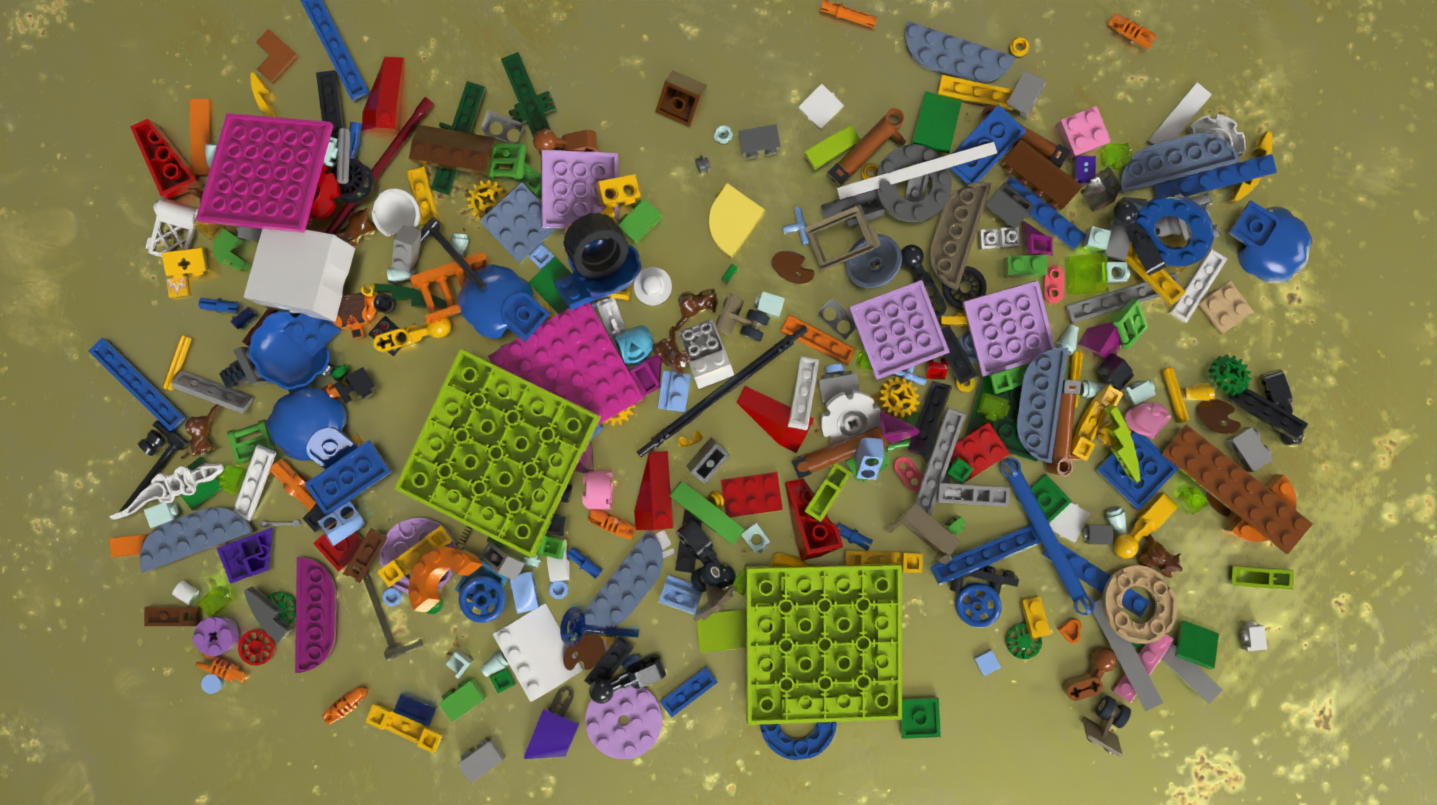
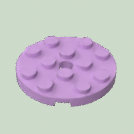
(406, 535)
(625, 740)

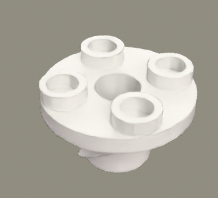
(653, 286)

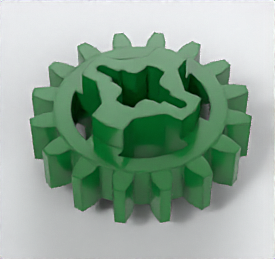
(1229, 374)

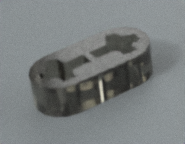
(557, 699)

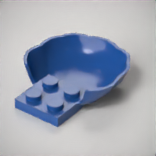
(1274, 242)
(580, 290)
(503, 305)
(291, 348)
(310, 427)

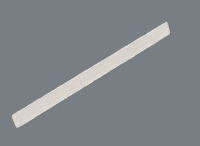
(918, 170)

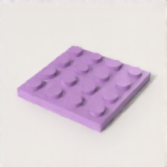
(569, 185)
(1008, 327)
(899, 329)

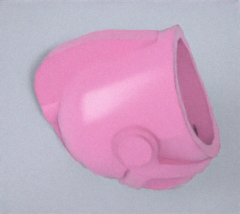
(1147, 418)

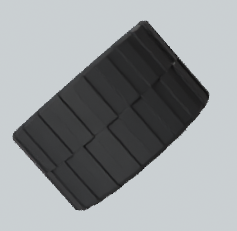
(584, 231)

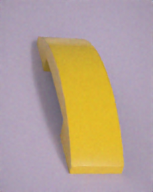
(260, 90)
(1263, 148)
(1092, 420)
(910, 561)
(406, 562)
(423, 735)

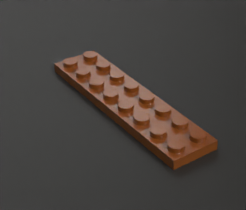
(1236, 489)

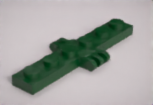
(530, 106)
(463, 122)

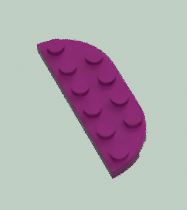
(314, 614)

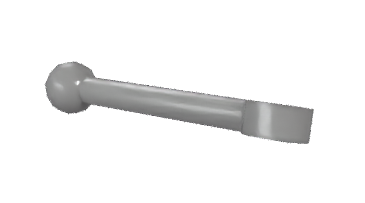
(296, 523)

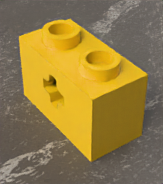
(173, 259)

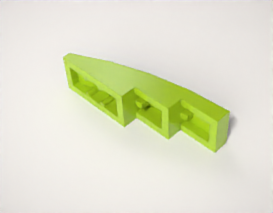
(1124, 448)

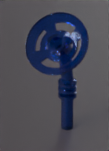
(579, 627)

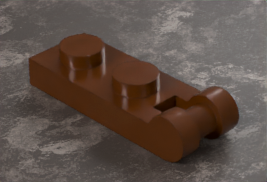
(365, 554)
(171, 615)

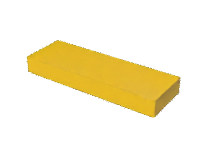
(423, 194)

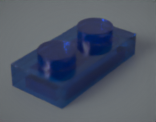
(415, 709)

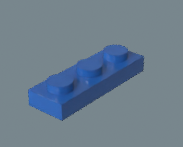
(688, 691)

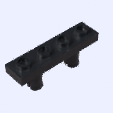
(988, 573)

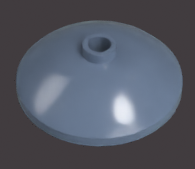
(862, 268)

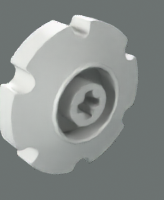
(1221, 127)
(845, 408)

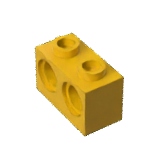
(616, 187)

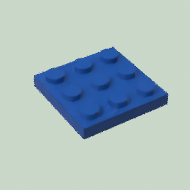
(1153, 471)

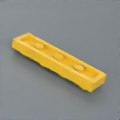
(974, 92)
(1160, 282)

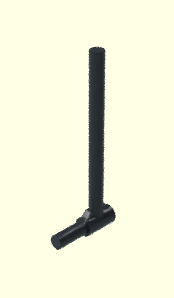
(432, 229)
(175, 442)

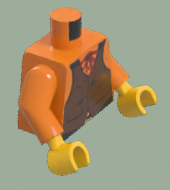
(356, 311)

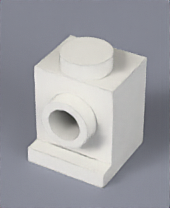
(1253, 636)

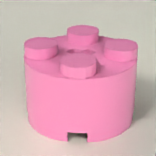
(598, 490)

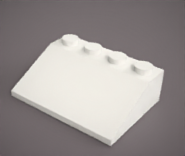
(536, 652)

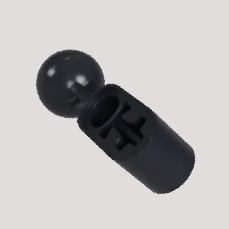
(1125, 214)
(912, 259)
(1278, 392)
(701, 548)
(636, 676)

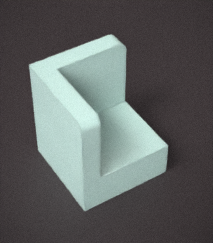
(459, 662)

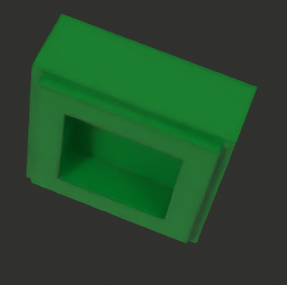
(729, 274)
(959, 470)
(502, 680)

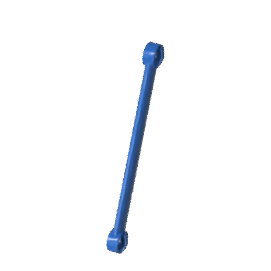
(1047, 536)

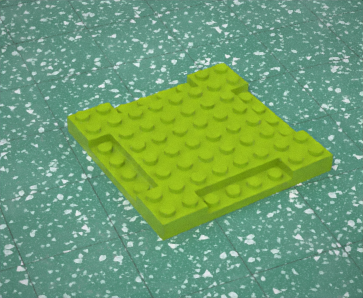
(497, 452)
(823, 643)

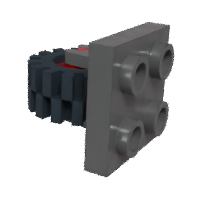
(241, 371)

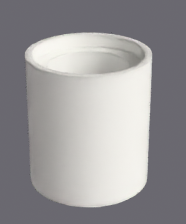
(185, 592)

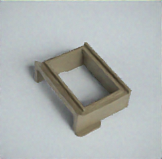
(869, 234)
(928, 531)

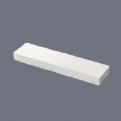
(1180, 115)
(1198, 285)
(803, 393)
(254, 482)

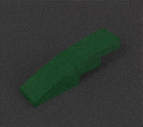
(407, 293)

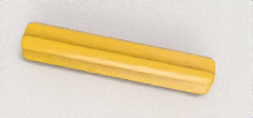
(177, 361)
(1075, 369)
(1175, 395)

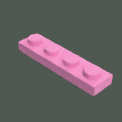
(1150, 657)

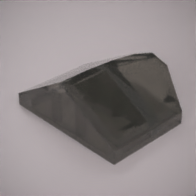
(1101, 189)

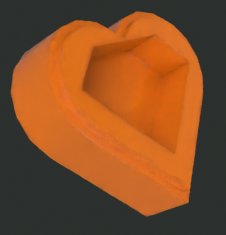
(1070, 630)

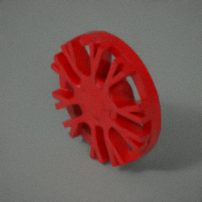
(256, 647)

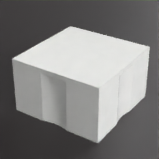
(300, 272)

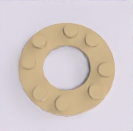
(1164, 600)

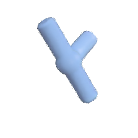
(800, 225)
(908, 374)

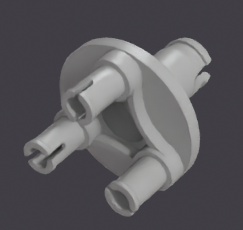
(1176, 226)

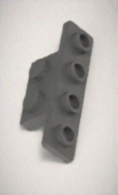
(868, 200)

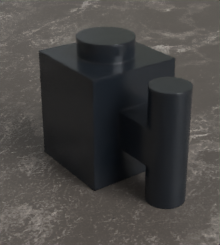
(1115, 372)
(358, 384)

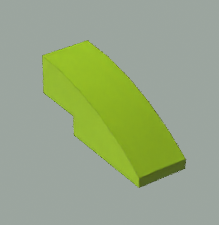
(832, 147)
(828, 491)
(1263, 577)

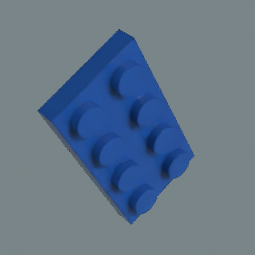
(996, 128)
(348, 477)

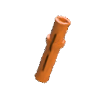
(844, 12)

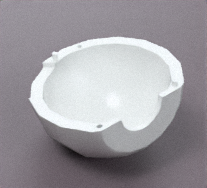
(395, 209)

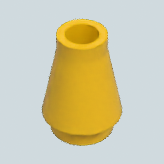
(1200, 392)

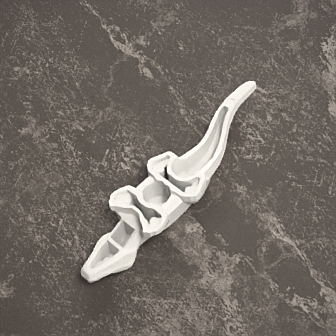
(167, 487)

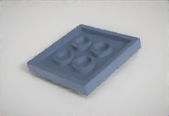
(517, 222)

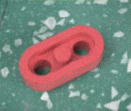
(1051, 283)
(909, 473)

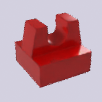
(937, 370)

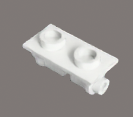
(611, 317)

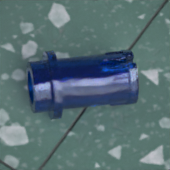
(242, 318)

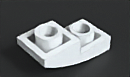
(998, 238)
(558, 568)

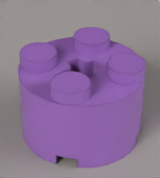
(206, 639)

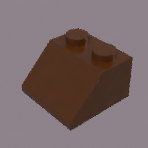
(680, 98)

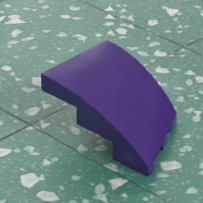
(246, 556)
(551, 736)

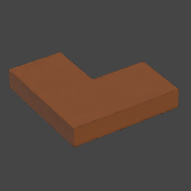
(279, 56)

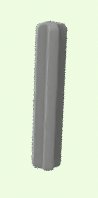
(343, 156)

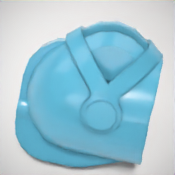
(634, 344)

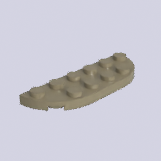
(957, 232)

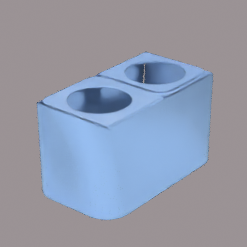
(867, 448)
(341, 531)
(525, 592)

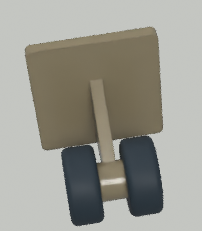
(726, 321)
(705, 580)
(1100, 733)

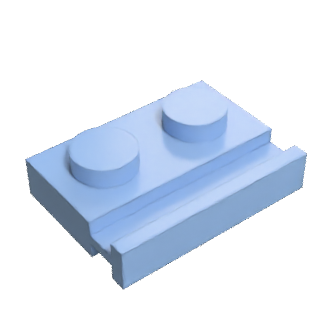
(674, 391)
(680, 595)

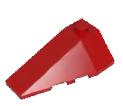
(384, 102)
(772, 418)
(653, 503)
(811, 535)

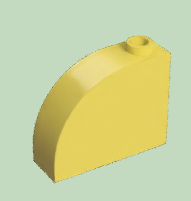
(732, 219)

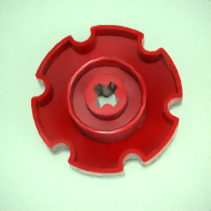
(326, 192)

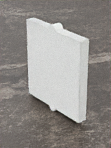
(821, 106)
(1070, 522)

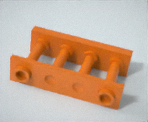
(440, 275)

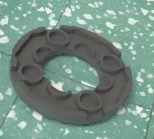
(904, 209)

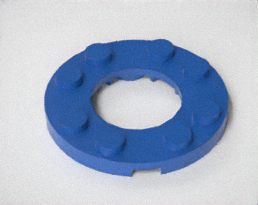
(1192, 214)
(799, 748)

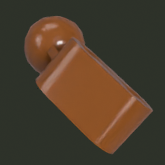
(577, 141)
(1103, 661)

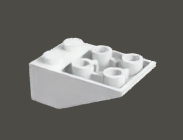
(707, 353)

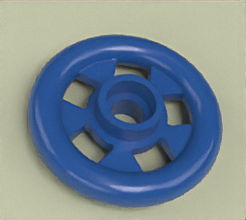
(485, 615)
(975, 620)

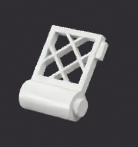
(173, 214)

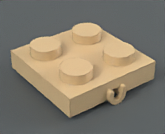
(1225, 307)

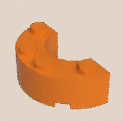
(1282, 488)
(431, 568)

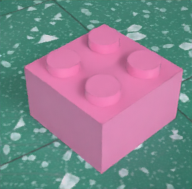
(1083, 132)

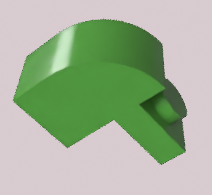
(226, 248)

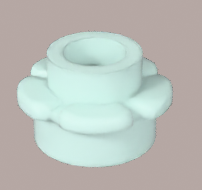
(723, 129)
(531, 562)

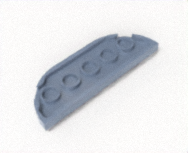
(954, 55)
(1176, 160)
(1041, 402)
(191, 535)
(627, 584)

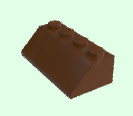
(452, 150)
(1040, 175)

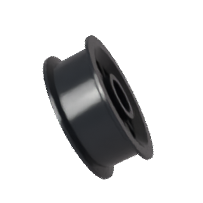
(359, 182)
(981, 285)

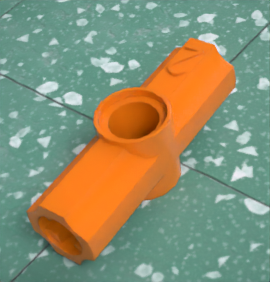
(293, 483)

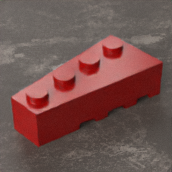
(165, 163)

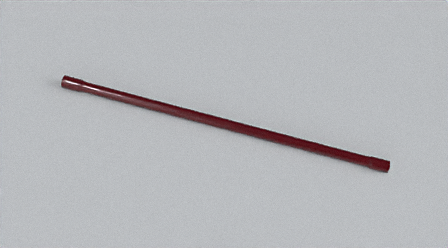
(420, 111)

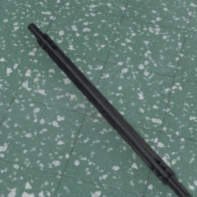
(722, 391)

